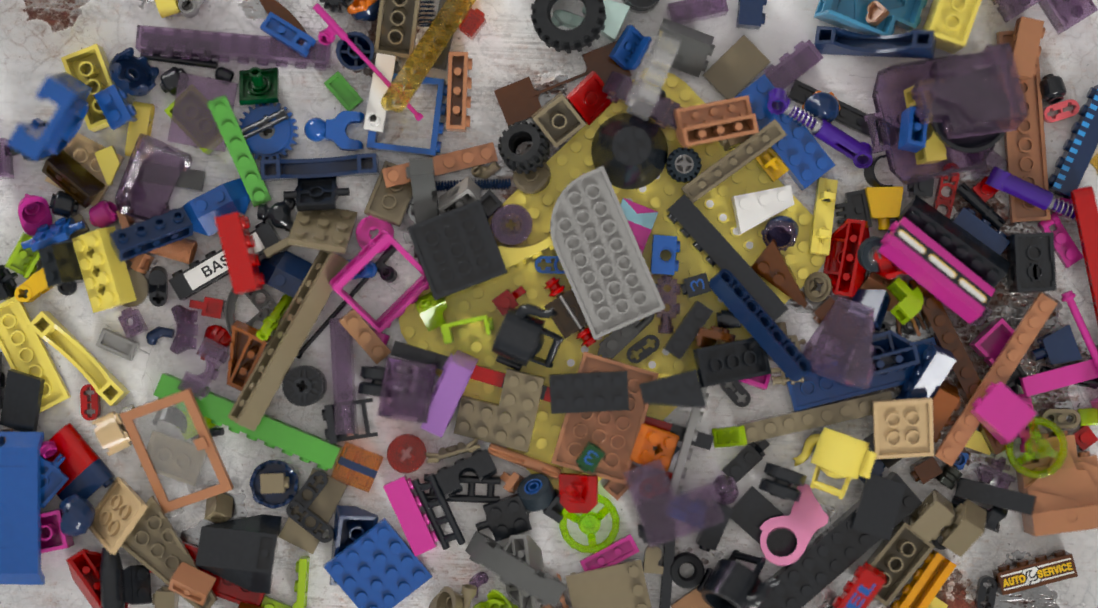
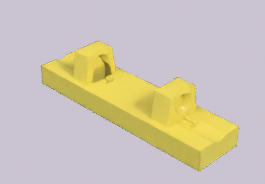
(823, 216)

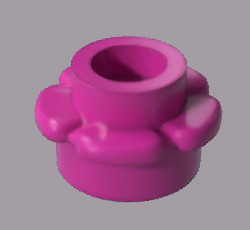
(48, 449)

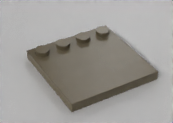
(610, 587)

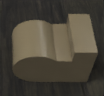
(651, 560)

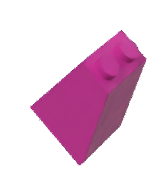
(1002, 412)

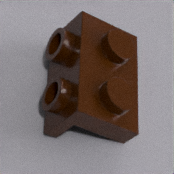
(708, 337)

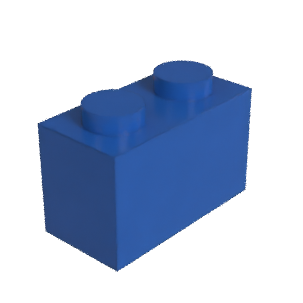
(912, 132)

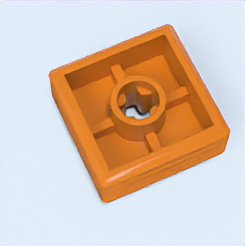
(650, 437)

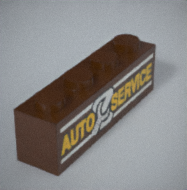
(1035, 572)

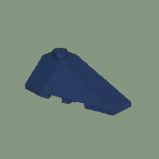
(348, 526)

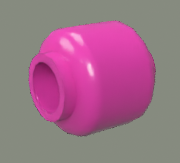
(103, 214)

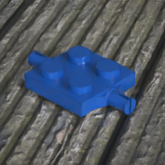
(52, 234)
(51, 478)

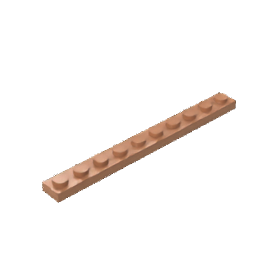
(999, 371)

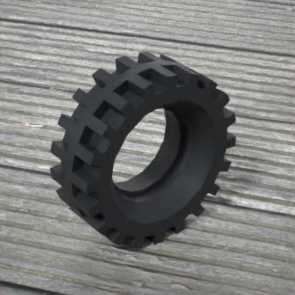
(568, 39)

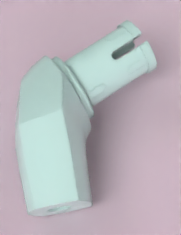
(566, 19)

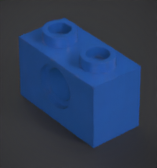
(661, 243)

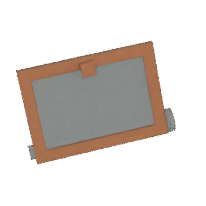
(176, 451)

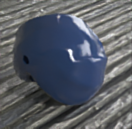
(77, 515)

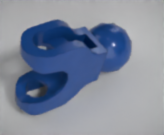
(335, 130)

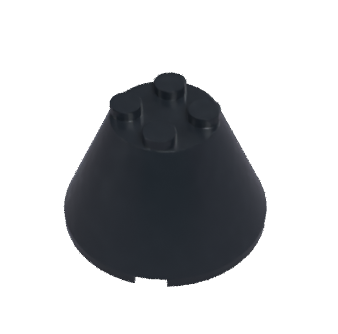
(630, 150)

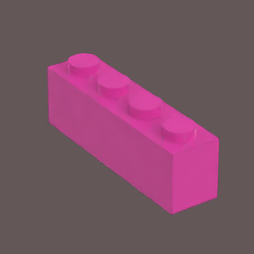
(410, 515)

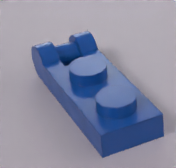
(287, 34)

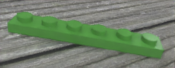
(239, 150)

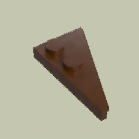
(773, 268)

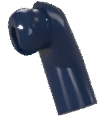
(153, 336)

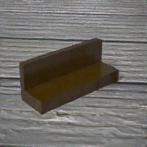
(72, 178)

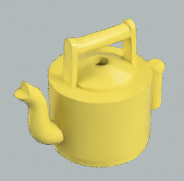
(838, 458)

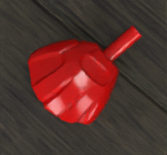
(218, 334)

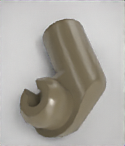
(485, 172)

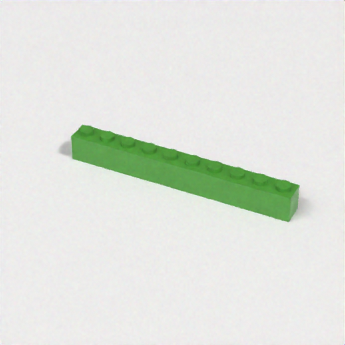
(271, 430)

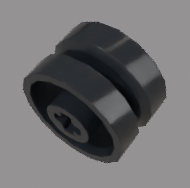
(375, 374)
(782, 482)

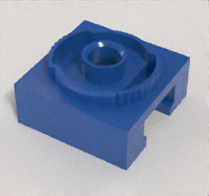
(40, 141)

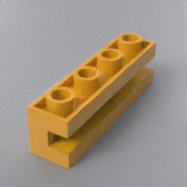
(925, 582)

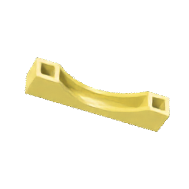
(517, 256)
(95, 372)

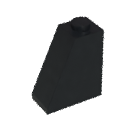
(709, 537)

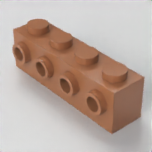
(457, 91)

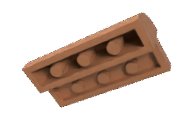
(715, 121)

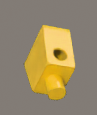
(884, 204)

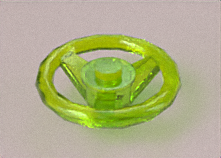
(1037, 448)
(590, 524)

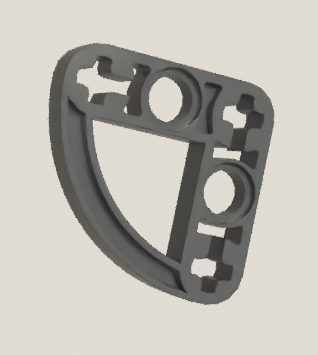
(230, 307)

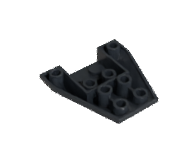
(241, 551)

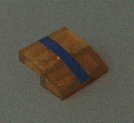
(357, 466)

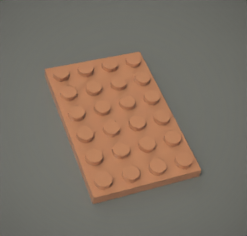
(608, 430)

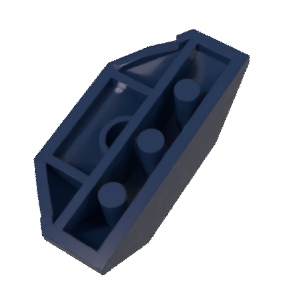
(285, 272)
(893, 352)

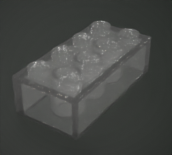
(652, 75)

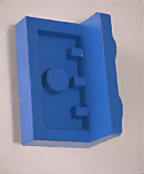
(630, 48)
(115, 106)

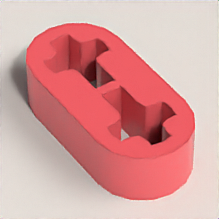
(1059, 106)

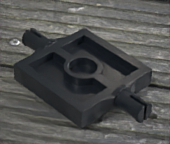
(316, 194)
(506, 517)

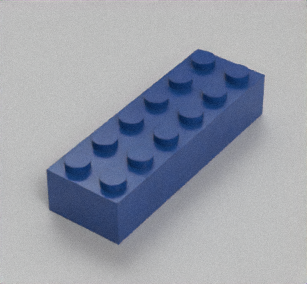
(798, 148)

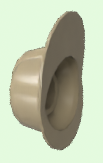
(447, 599)

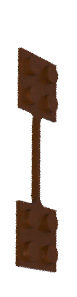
(521, 100)

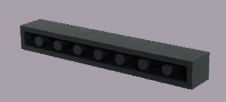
(722, 254)

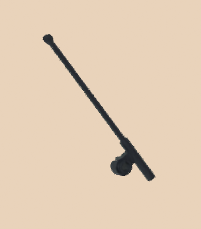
(382, 269)

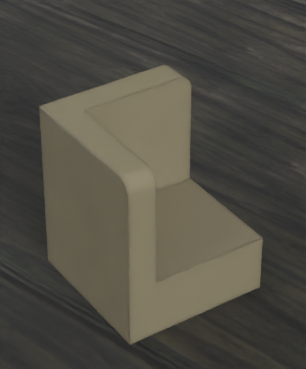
(219, 508)

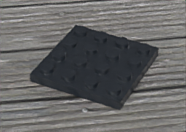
(457, 250)

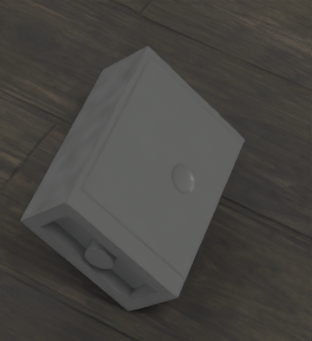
(692, 49)

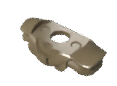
(452, 451)

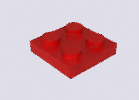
(588, 98)

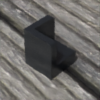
(554, 510)

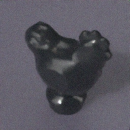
(278, 214)

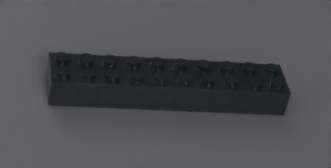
(829, 556)

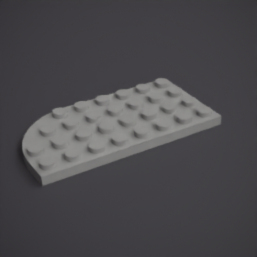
(601, 255)

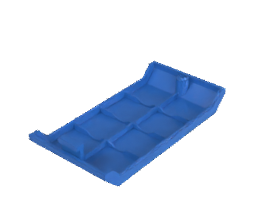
(20, 508)

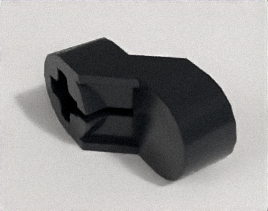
(158, 276)

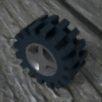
(691, 164)

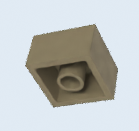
(558, 120)
(932, 516)
(965, 529)

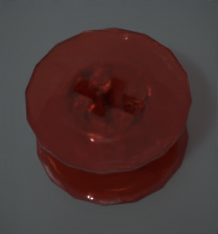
(395, 453)

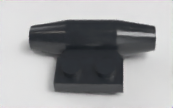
(123, 585)

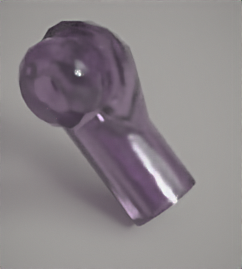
(479, 579)

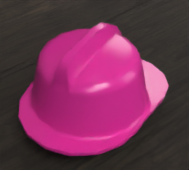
(33, 212)

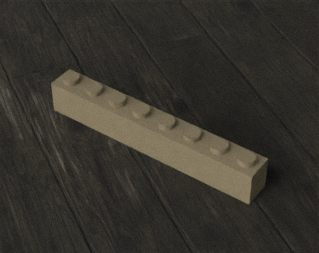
(812, 417)

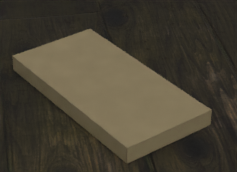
(323, 506)

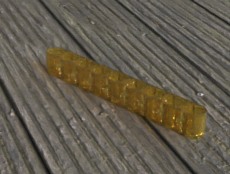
(432, 52)

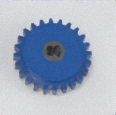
(276, 142)

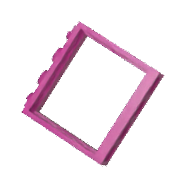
(359, 261)

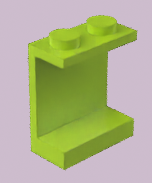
(447, 331)

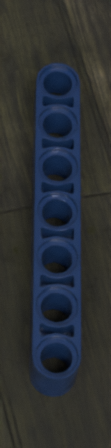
(760, 325)

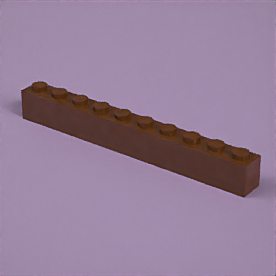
(946, 337)

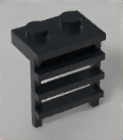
(329, 416)

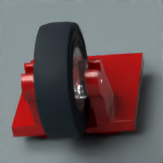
(876, 262)

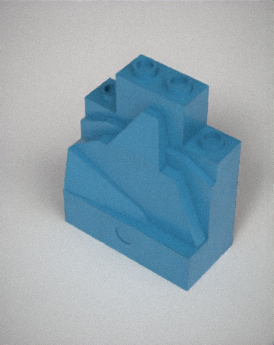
(852, 15)

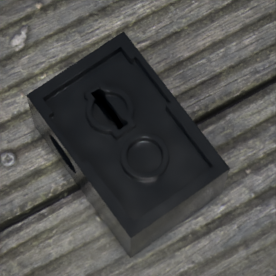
(1031, 262)

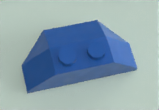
(217, 202)

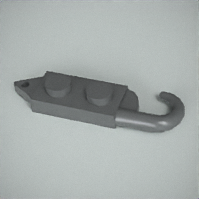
(620, 338)

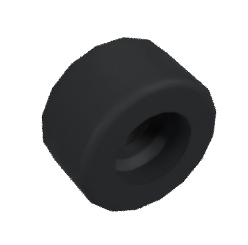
(695, 579)

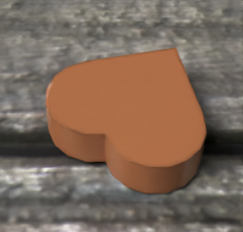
(876, 13)

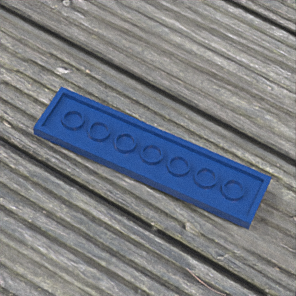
(821, 390)

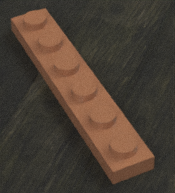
(445, 163)

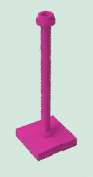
(1069, 298)

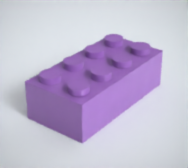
(449, 391)

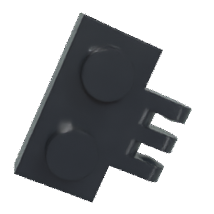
(855, 207)

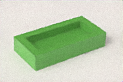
(343, 91)

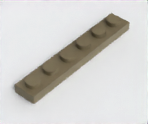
(734, 161)

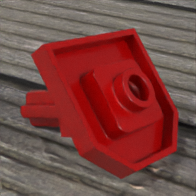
(578, 492)

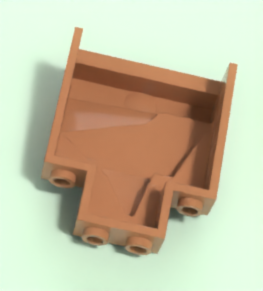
(1066, 498)

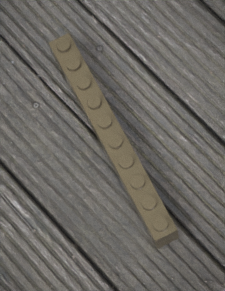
(287, 340)

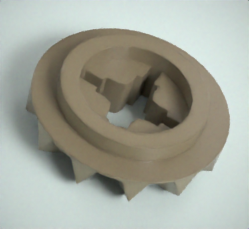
(811, 284)

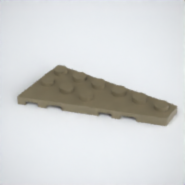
(160, 547)

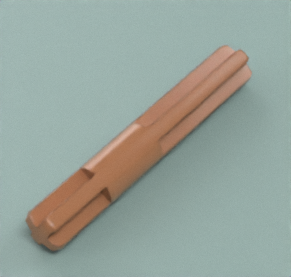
(525, 461)

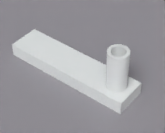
(375, 113)

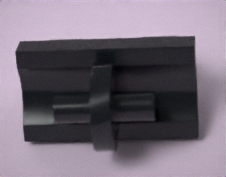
(7, 283)

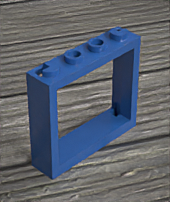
(440, 109)

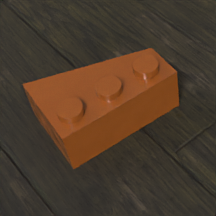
(244, 354)
(944, 403)

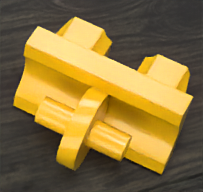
(771, 164)

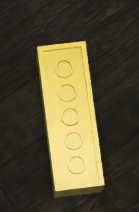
(951, 22)

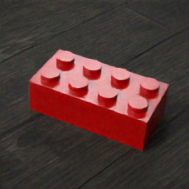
(239, 253)

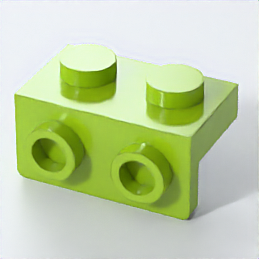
(23, 260)

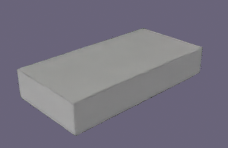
(117, 344)

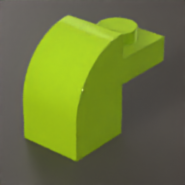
(909, 301)

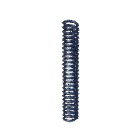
(449, 185)

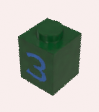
(590, 457)

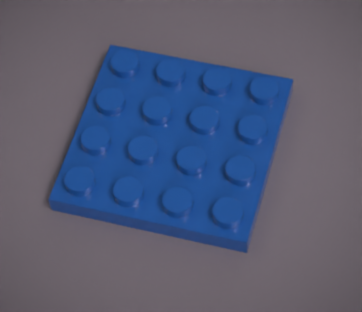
(378, 568)

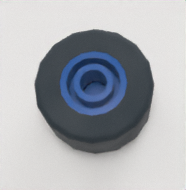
(536, 492)

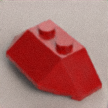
(842, 260)
(85, 573)

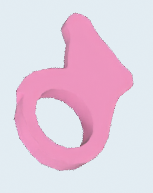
(803, 522)

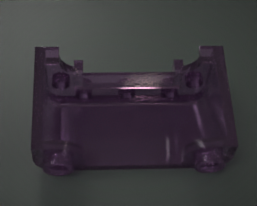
(150, 178)

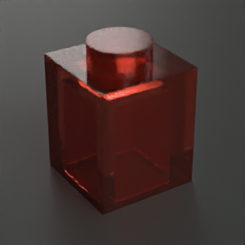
(472, 23)

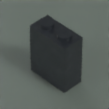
(60, 265)

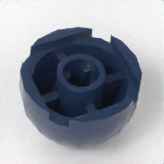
(349, 57)

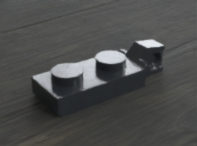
(746, 460)

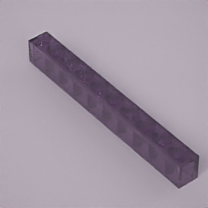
(228, 47)

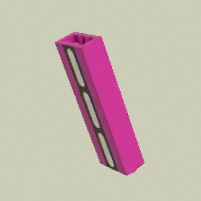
(936, 270)

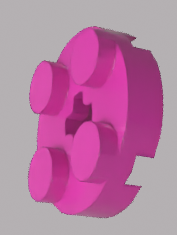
(370, 223)

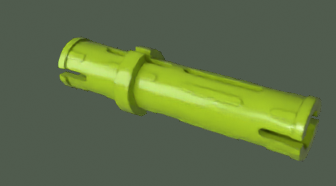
(271, 322)

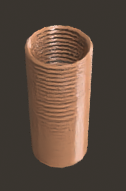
(181, 250)

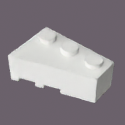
(759, 206)

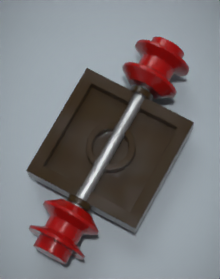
(569, 313)

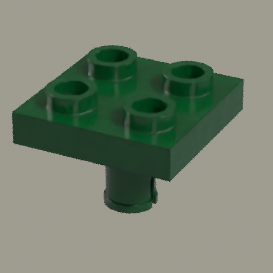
(258, 86)

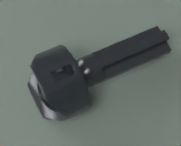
(993, 517)

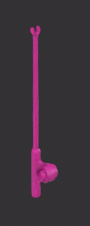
(328, 36)

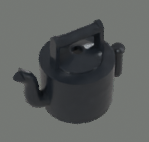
(523, 337)
(735, 584)

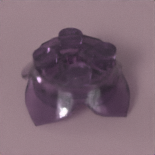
(185, 329)

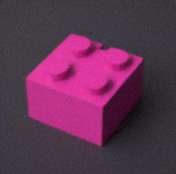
(992, 340)

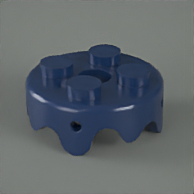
(143, 74)
(274, 500)

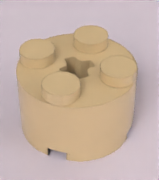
(112, 433)

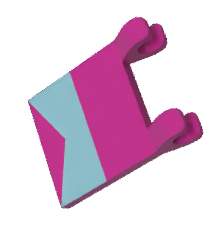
(640, 220)

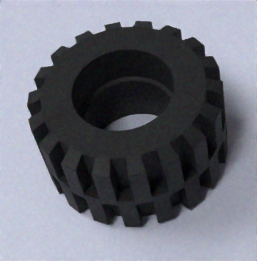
(514, 137)

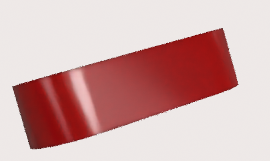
(85, 403)

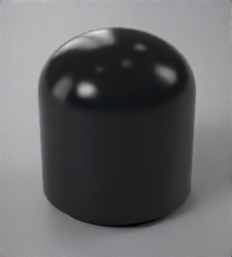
(224, 74)

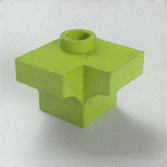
(431, 310)

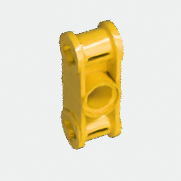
(35, 285)

